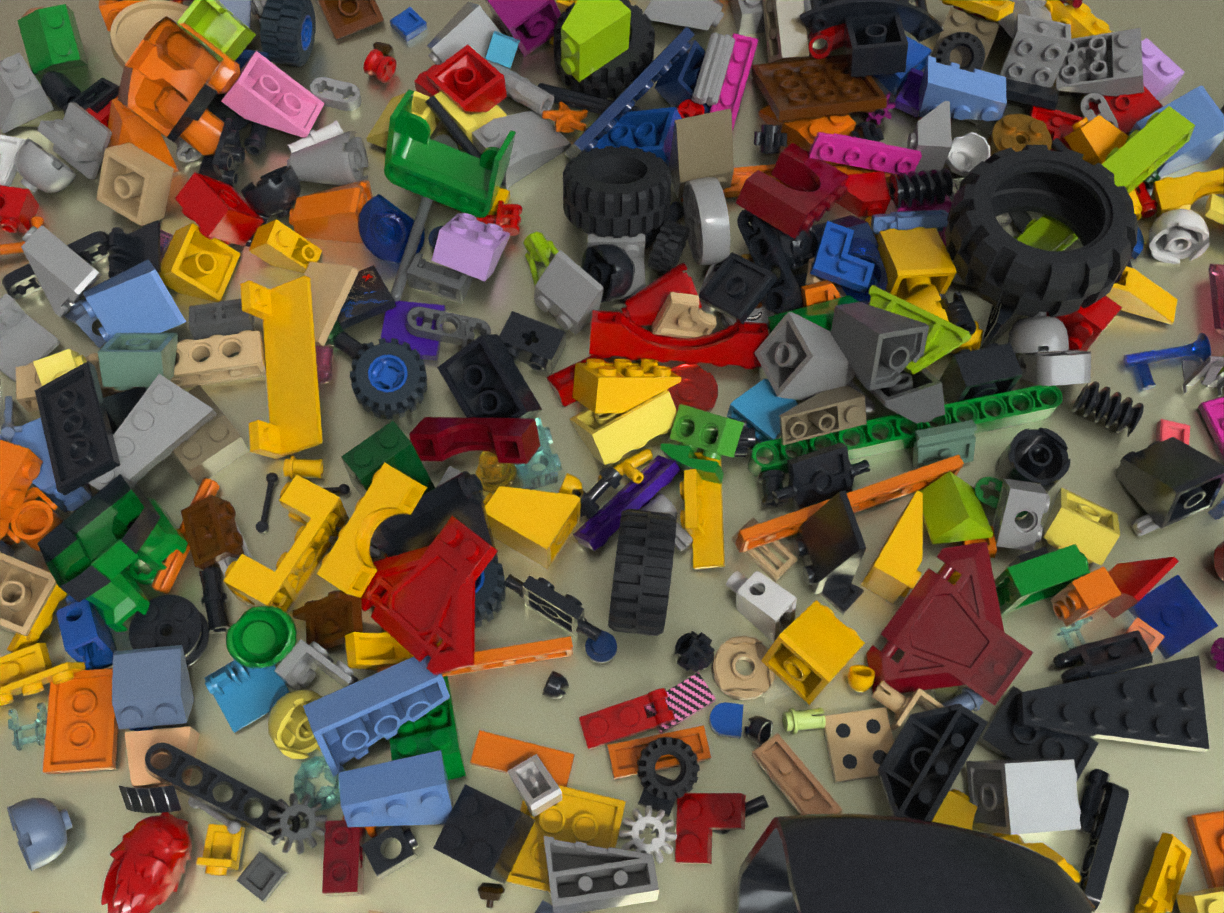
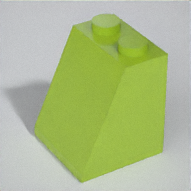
(594, 36)

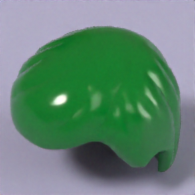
(261, 637)

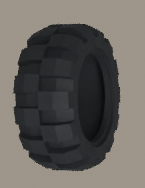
(1056, 186)

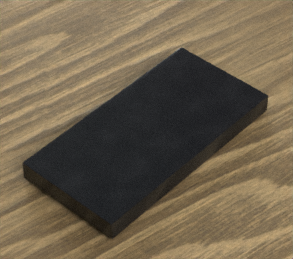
(76, 428)

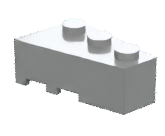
(597, 877)

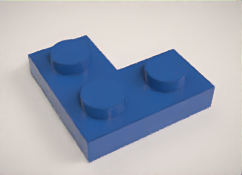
(835, 263)

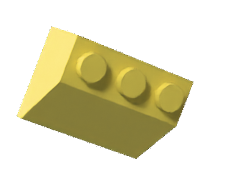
(615, 434)

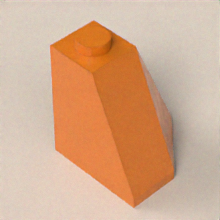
(130, 128)
(331, 213)

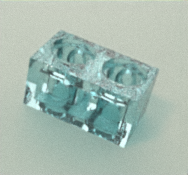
(534, 479)

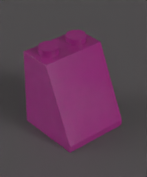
(526, 20)

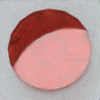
(696, 388)

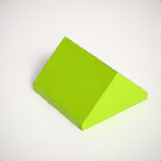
(953, 511)

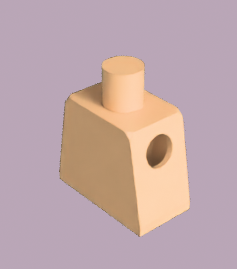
(140, 741)

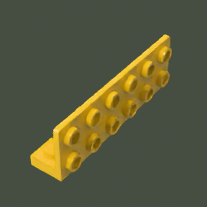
(289, 368)

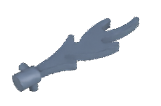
(8, 429)

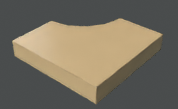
(683, 318)

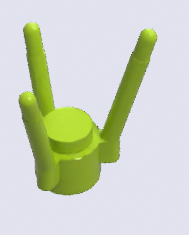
(538, 250)

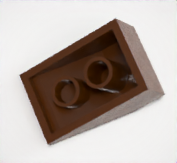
(349, 16)

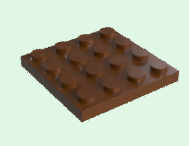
(816, 88)

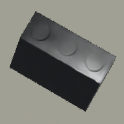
(488, 381)

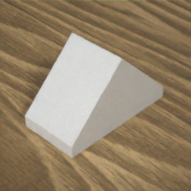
(535, 785)

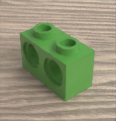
(701, 428)

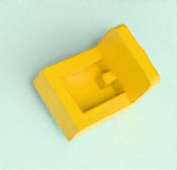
(221, 850)

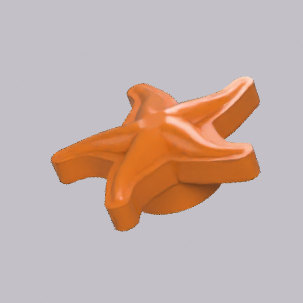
(566, 119)

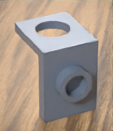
(80, 317)

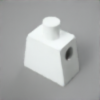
(763, 603)

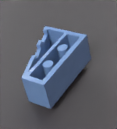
(971, 94)
(397, 792)

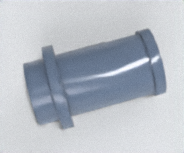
(968, 699)

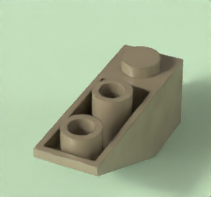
(823, 414)

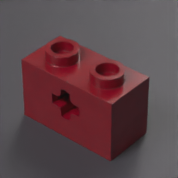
(343, 859)

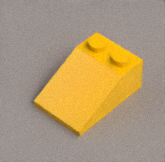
(897, 562)

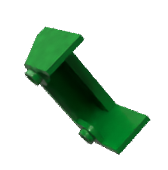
(440, 170)

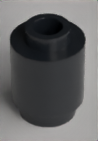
(59, 88)

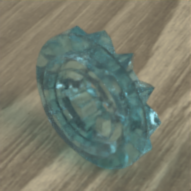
(327, 796)

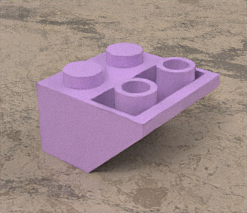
(470, 246)

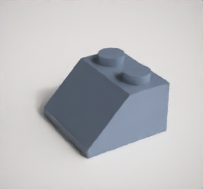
(151, 687)

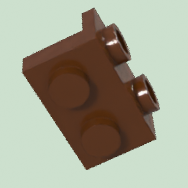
(331, 618)

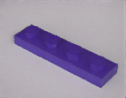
(632, 496)

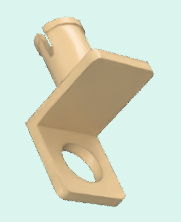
(902, 705)

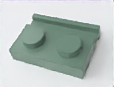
(944, 442)

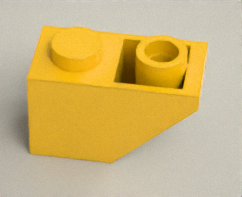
(283, 247)

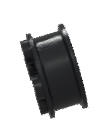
(171, 622)

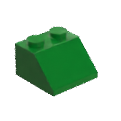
(52, 39)

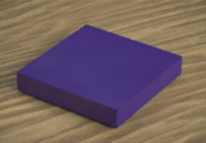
(395, 327)

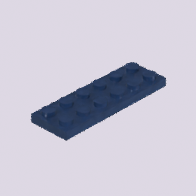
(635, 91)

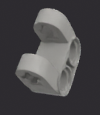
(1056, 367)

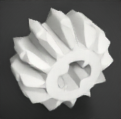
(656, 826)

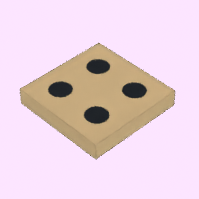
(857, 743)

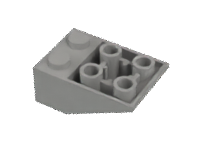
(1104, 64)

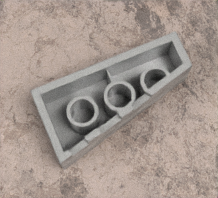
(154, 429)

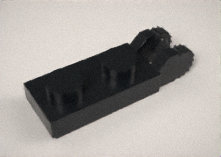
(1104, 657)

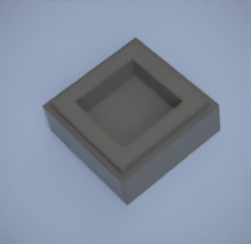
(262, 876)

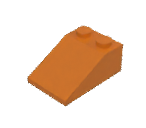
(804, 130)

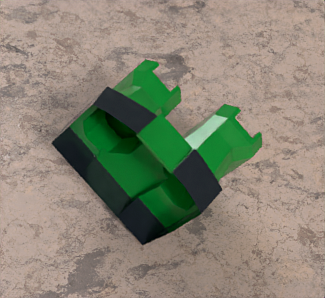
(102, 538)

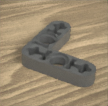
(464, 326)

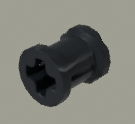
(771, 481)

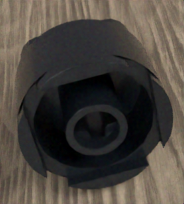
(1035, 457)

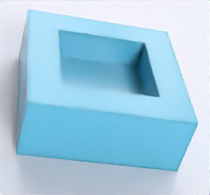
(502, 49)

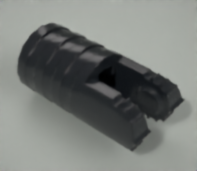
(958, 312)

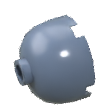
(39, 830)

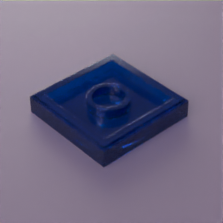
(1175, 614)

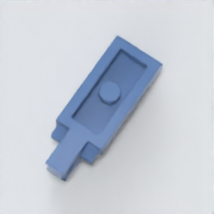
(909, 220)

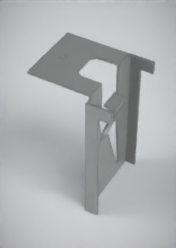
(1208, 369)

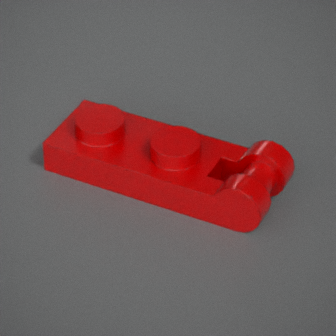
(626, 719)

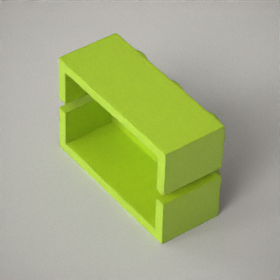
(218, 26)

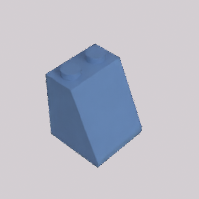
(1207, 135)
(133, 303)
(34, 439)

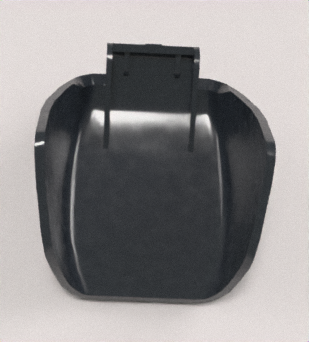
(897, 868)

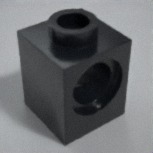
(375, 850)

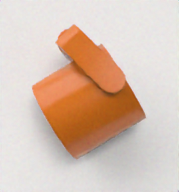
(34, 519)

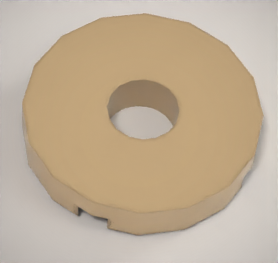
(726, 675)

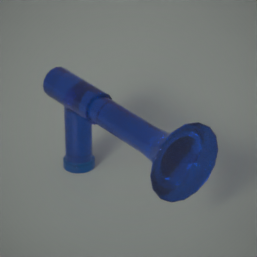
(1199, 348)

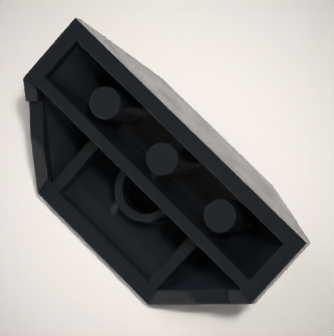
(928, 759)

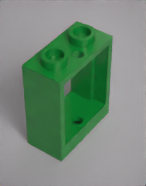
(1039, 578)

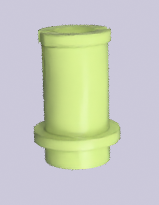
(803, 719)

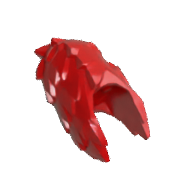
(147, 865)

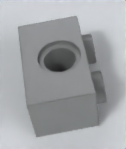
(1015, 498)

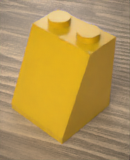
(915, 261)
(532, 521)
(812, 651)

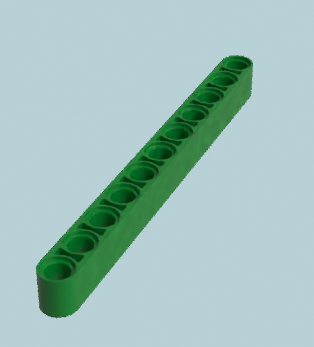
(895, 439)

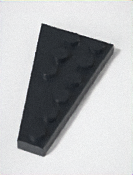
(1138, 705)

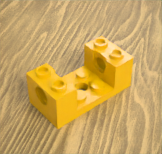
(318, 516)

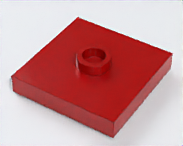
(1130, 108)

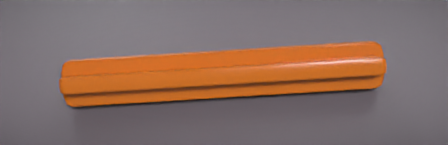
(165, 578)

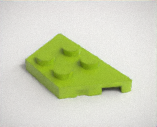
(941, 336)

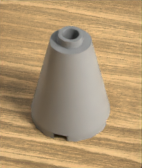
(332, 161)

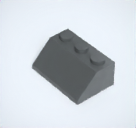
(914, 396)

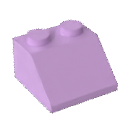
(1159, 71)

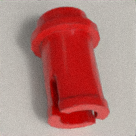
(1149, 206)

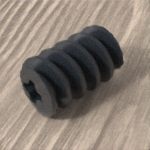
(920, 186)
(1109, 407)

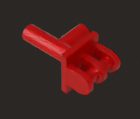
(506, 217)

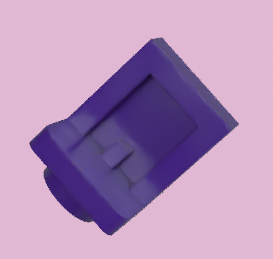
(909, 95)

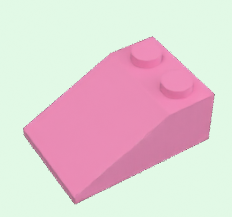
(273, 98)

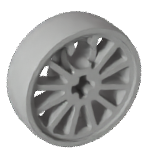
(707, 220)

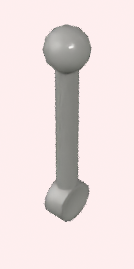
(232, 826)

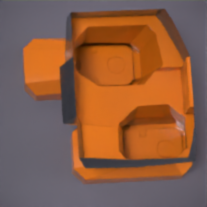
(177, 78)

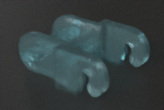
(1075, 628)
(13, 724)

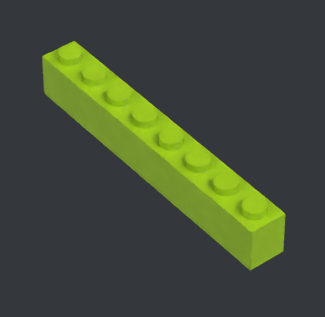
(1130, 164)

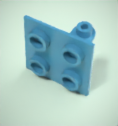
(245, 692)

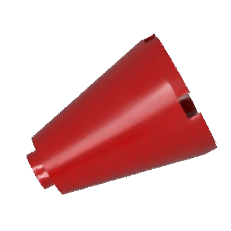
(647, 302)

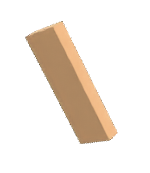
(794, 778)

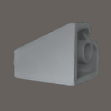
(687, 13)
(468, 27)
(58, 269)

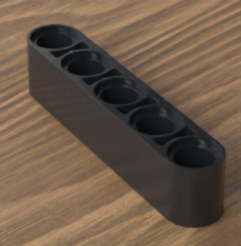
(204, 790)

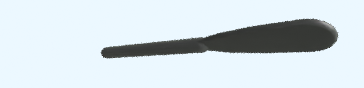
(416, 232)

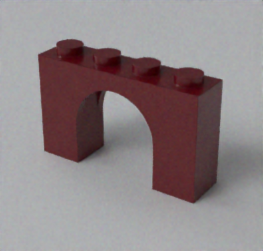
(791, 210)

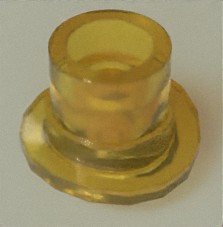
(493, 473)

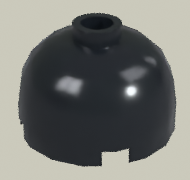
(274, 192)
(610, 268)

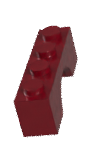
(508, 438)

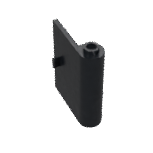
(455, 498)

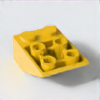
(620, 384)

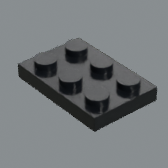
(1021, 743)

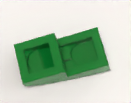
(687, 460)

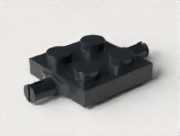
(819, 476)
(559, 609)

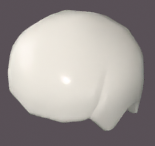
(967, 153)

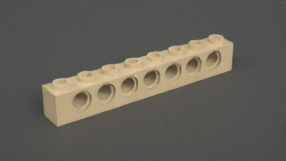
(187, 372)

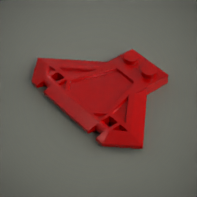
(432, 597)

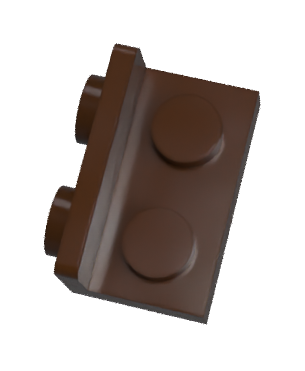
(212, 531)

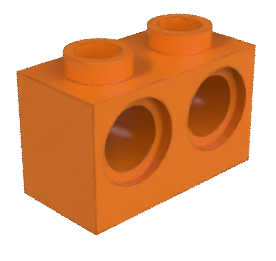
(1085, 596)

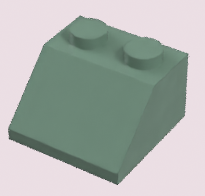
(137, 359)

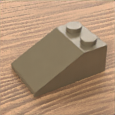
(702, 149)
(212, 445)

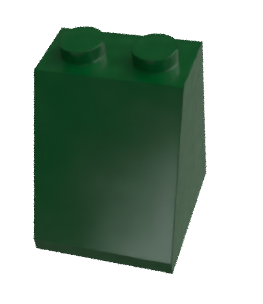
(386, 446)

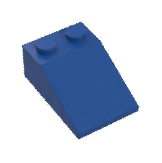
(644, 130)

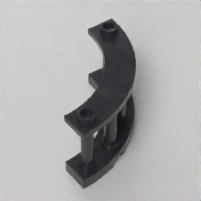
(914, 18)

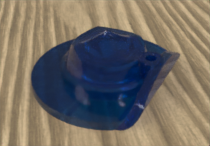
(386, 229)

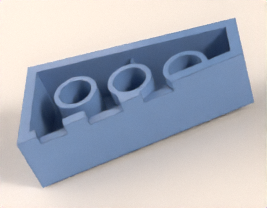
(373, 709)

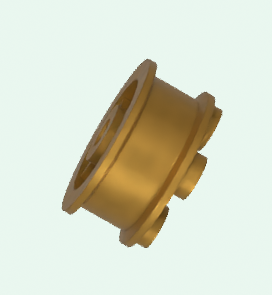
(1017, 132)

